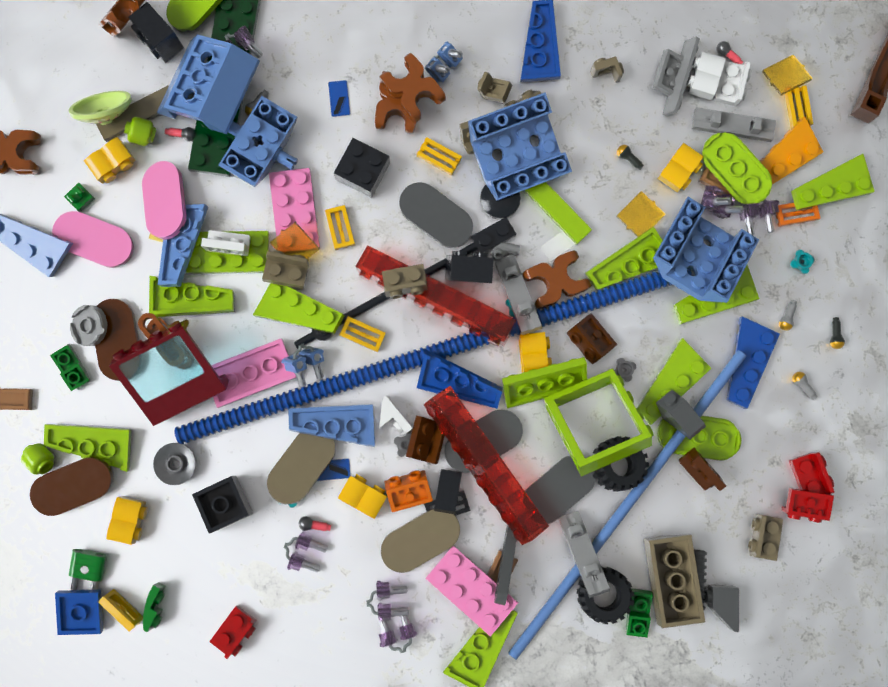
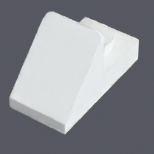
(388, 412)

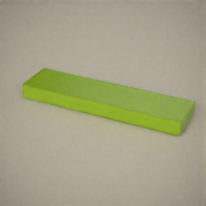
(559, 211)

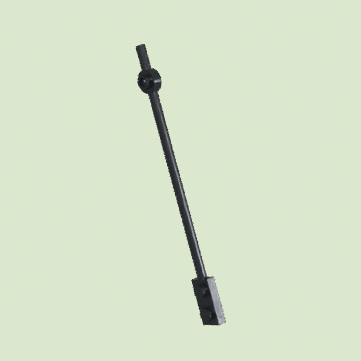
(482, 241)

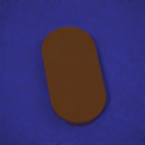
(120, 333)
(71, 486)

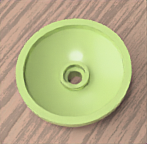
(101, 107)

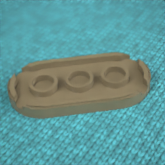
(300, 468)
(419, 540)

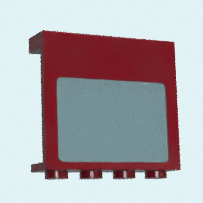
(167, 373)

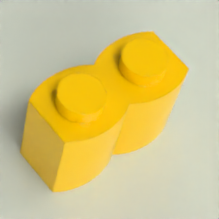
(110, 160)
(680, 168)
(534, 351)
(362, 496)
(126, 520)

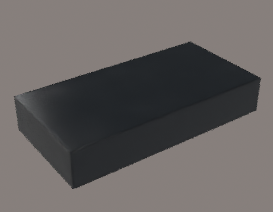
(448, 491)

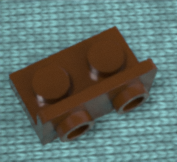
(591, 338)
(425, 441)
(701, 470)

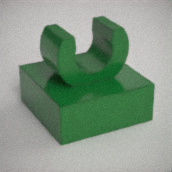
(79, 197)

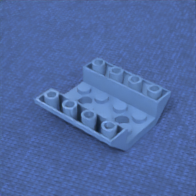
(216, 84)
(510, 132)
(715, 266)

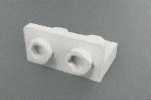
(732, 83)
(226, 243)

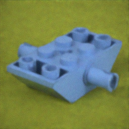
(265, 124)

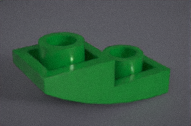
(70, 367)
(152, 613)
(639, 617)

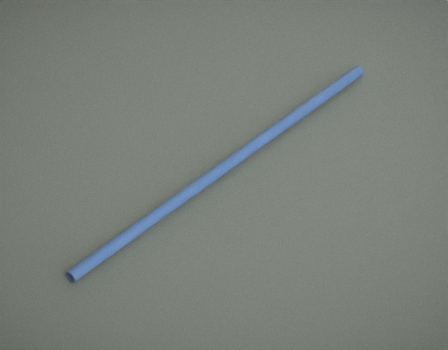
(625, 507)

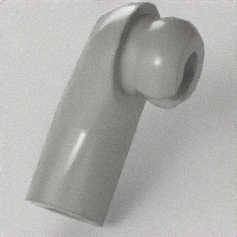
(503, 249)

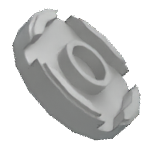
(88, 325)

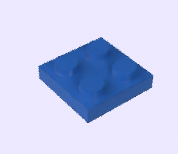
(78, 612)

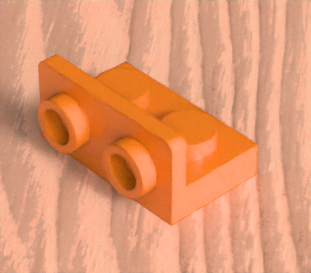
(408, 490)

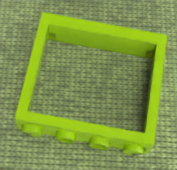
(612, 454)

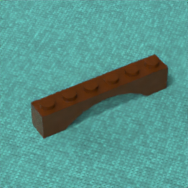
(875, 88)

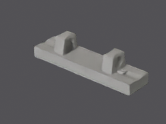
(736, 124)
(518, 295)
(584, 554)

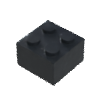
(155, 33)
(362, 167)
(469, 268)
(222, 504)

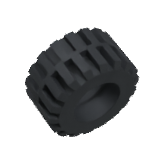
(634, 474)
(617, 608)

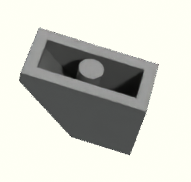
(680, 414)
(725, 604)

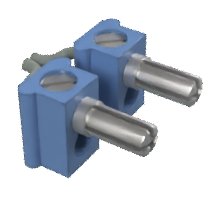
(449, 56)
(298, 363)

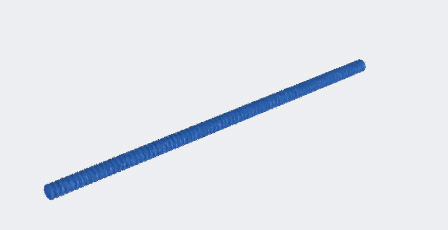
(409, 360)

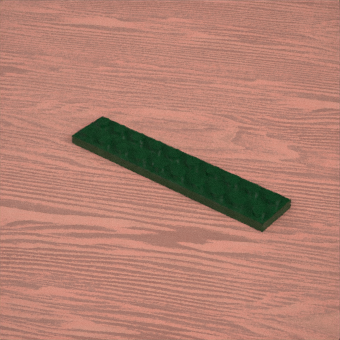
(207, 144)

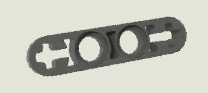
(505, 567)

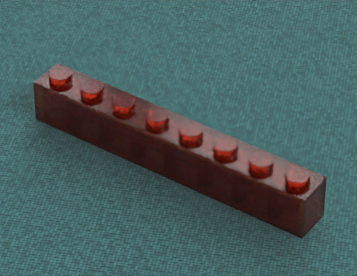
(443, 300)
(486, 465)

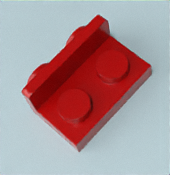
(811, 473)
(808, 504)
(233, 631)

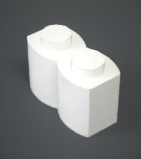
(706, 75)

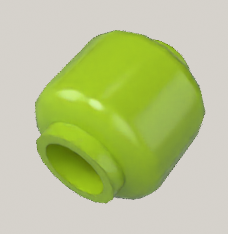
(140, 131)
(37, 459)

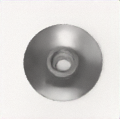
(165, 468)

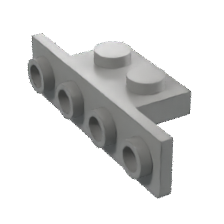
(674, 73)

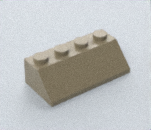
(674, 580)

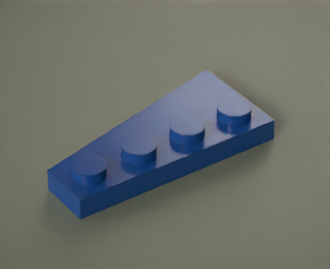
(541, 48)
(757, 344)
(440, 373)

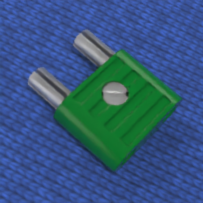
(87, 566)

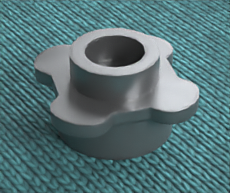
(630, 367)
(399, 441)

